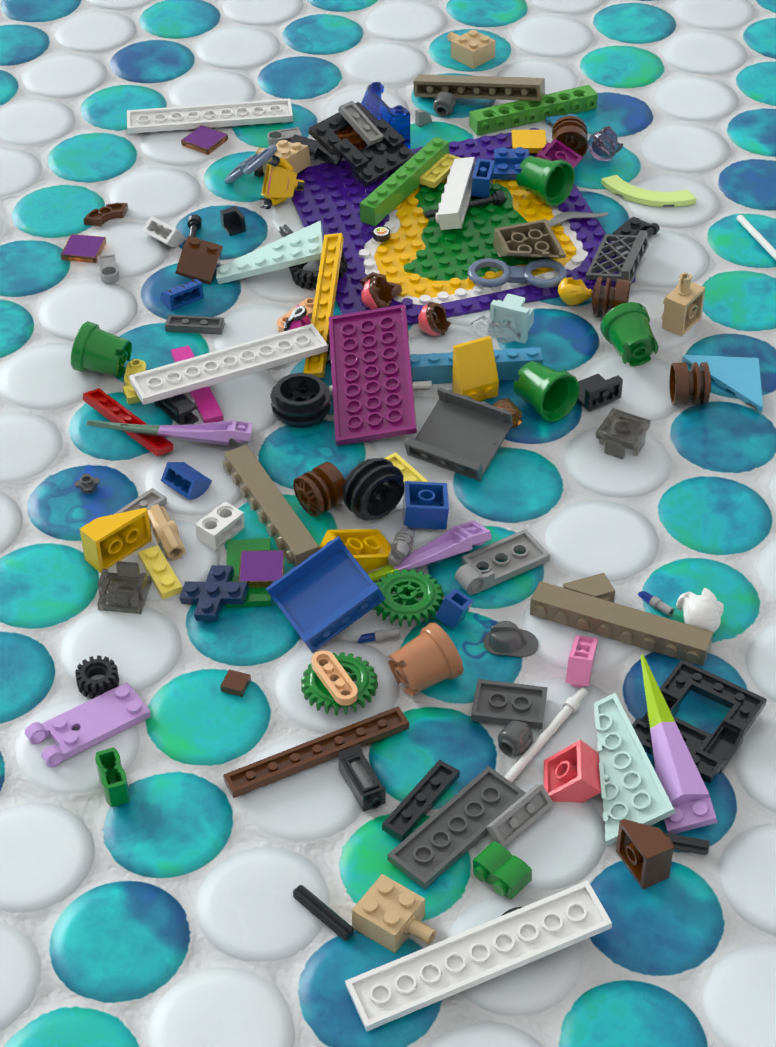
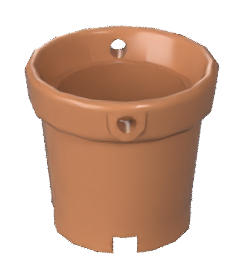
(426, 660)

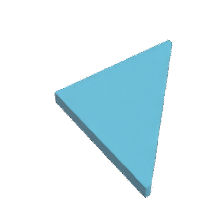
(736, 374)

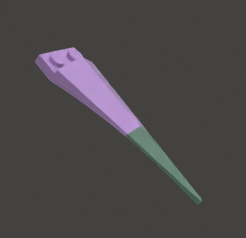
(211, 433)

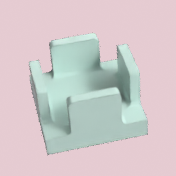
(511, 310)

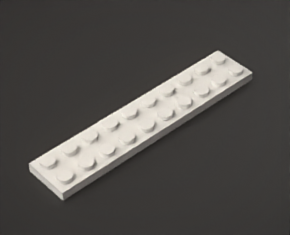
(209, 115)
(227, 363)
(477, 955)

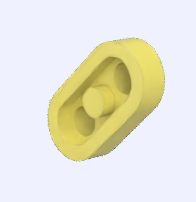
(133, 367)

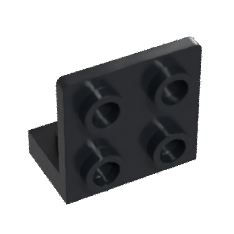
(597, 391)

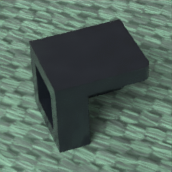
(232, 221)

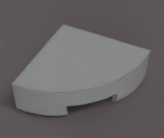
(422, 117)

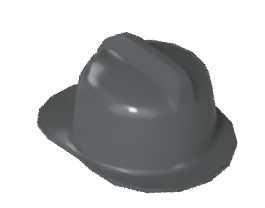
(509, 640)

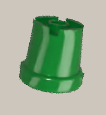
(546, 179)
(630, 333)
(99, 351)
(547, 390)

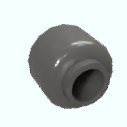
(444, 104)
(515, 738)

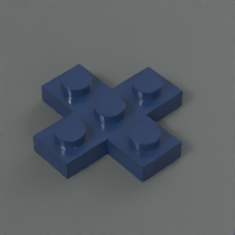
(214, 593)

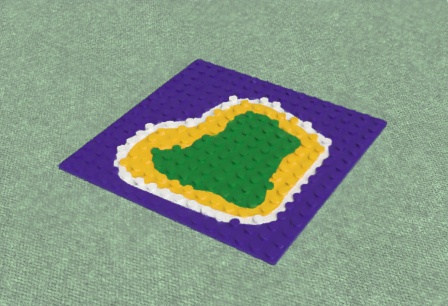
(434, 261)

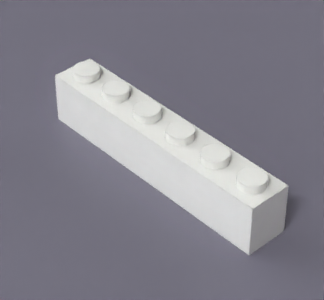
(456, 194)

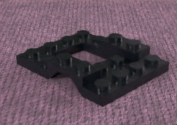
(371, 162)
(708, 751)

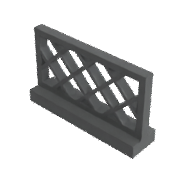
(631, 260)

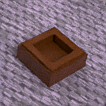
(235, 683)

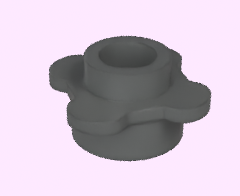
(87, 483)

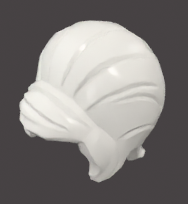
(701, 610)

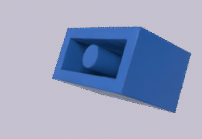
(482, 178)

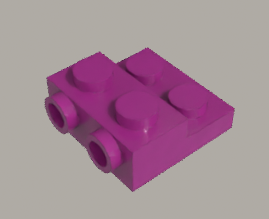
(557, 151)

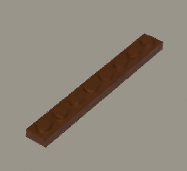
(315, 752)

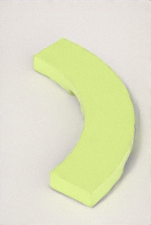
(647, 197)

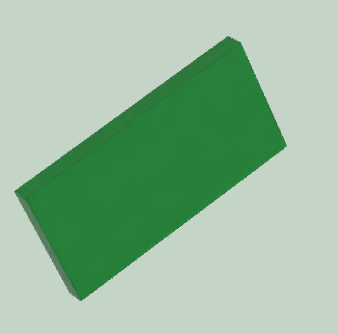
(256, 595)

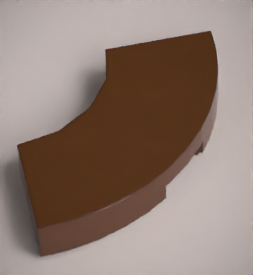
(104, 214)

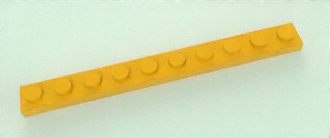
(325, 298)

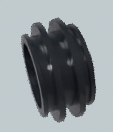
(300, 400)
(373, 489)

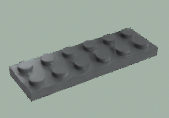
(454, 828)

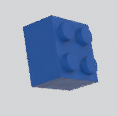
(425, 505)

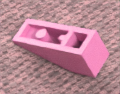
(581, 661)

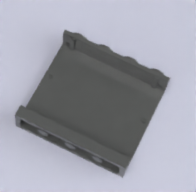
(461, 434)

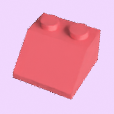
(572, 774)

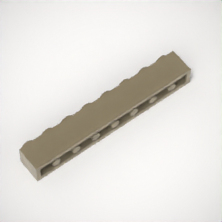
(480, 87)
(269, 505)
(621, 623)

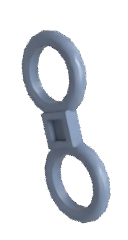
(251, 164)
(517, 274)

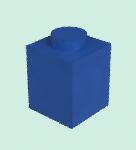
(454, 608)

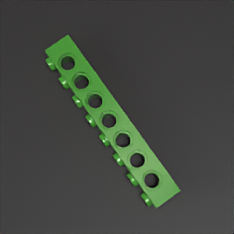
(527, 112)

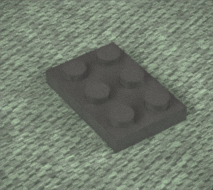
(509, 702)

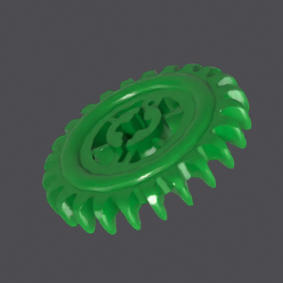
(404, 602)
(360, 670)

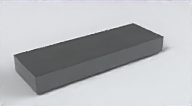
(194, 324)

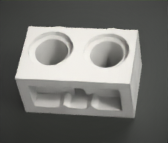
(220, 526)

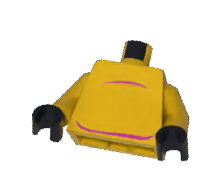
(279, 182)

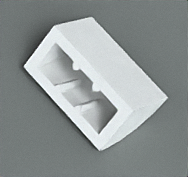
(163, 232)

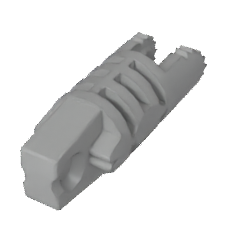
(401, 545)

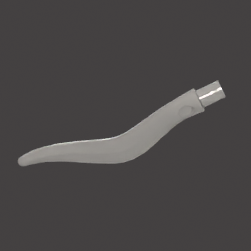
(569, 215)

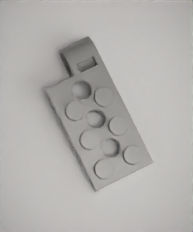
(477, 580)

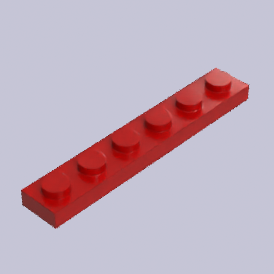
(119, 414)

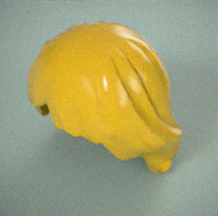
(573, 291)

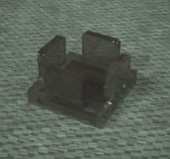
(622, 431)
(123, 590)

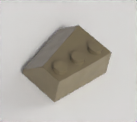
(527, 241)

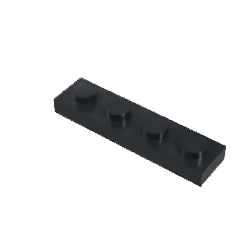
(420, 800)

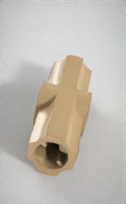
(166, 532)

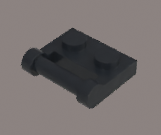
(633, 227)

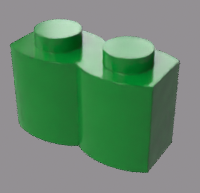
(112, 777)
(502, 870)

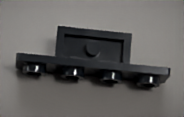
(316, 150)

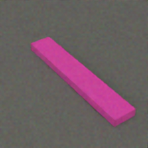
(203, 397)

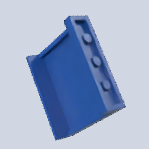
(325, 594)

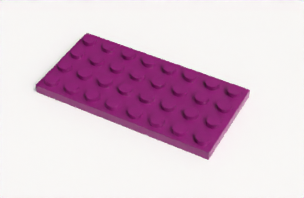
(371, 375)

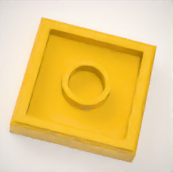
(529, 139)

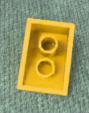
(475, 369)
(115, 537)
(365, 545)

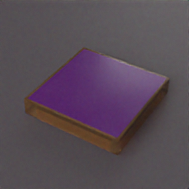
(204, 139)
(83, 248)
(261, 567)

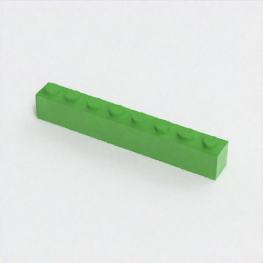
(401, 183)

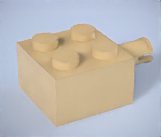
(472, 48)
(294, 153)
(683, 306)
(391, 914)

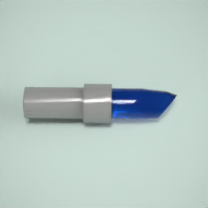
(656, 603)
(379, 635)

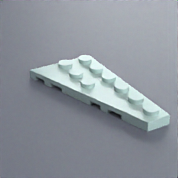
(288, 251)
(626, 774)

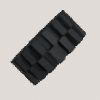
(96, 667)

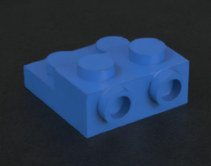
(508, 162)

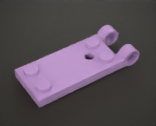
(97, 721)

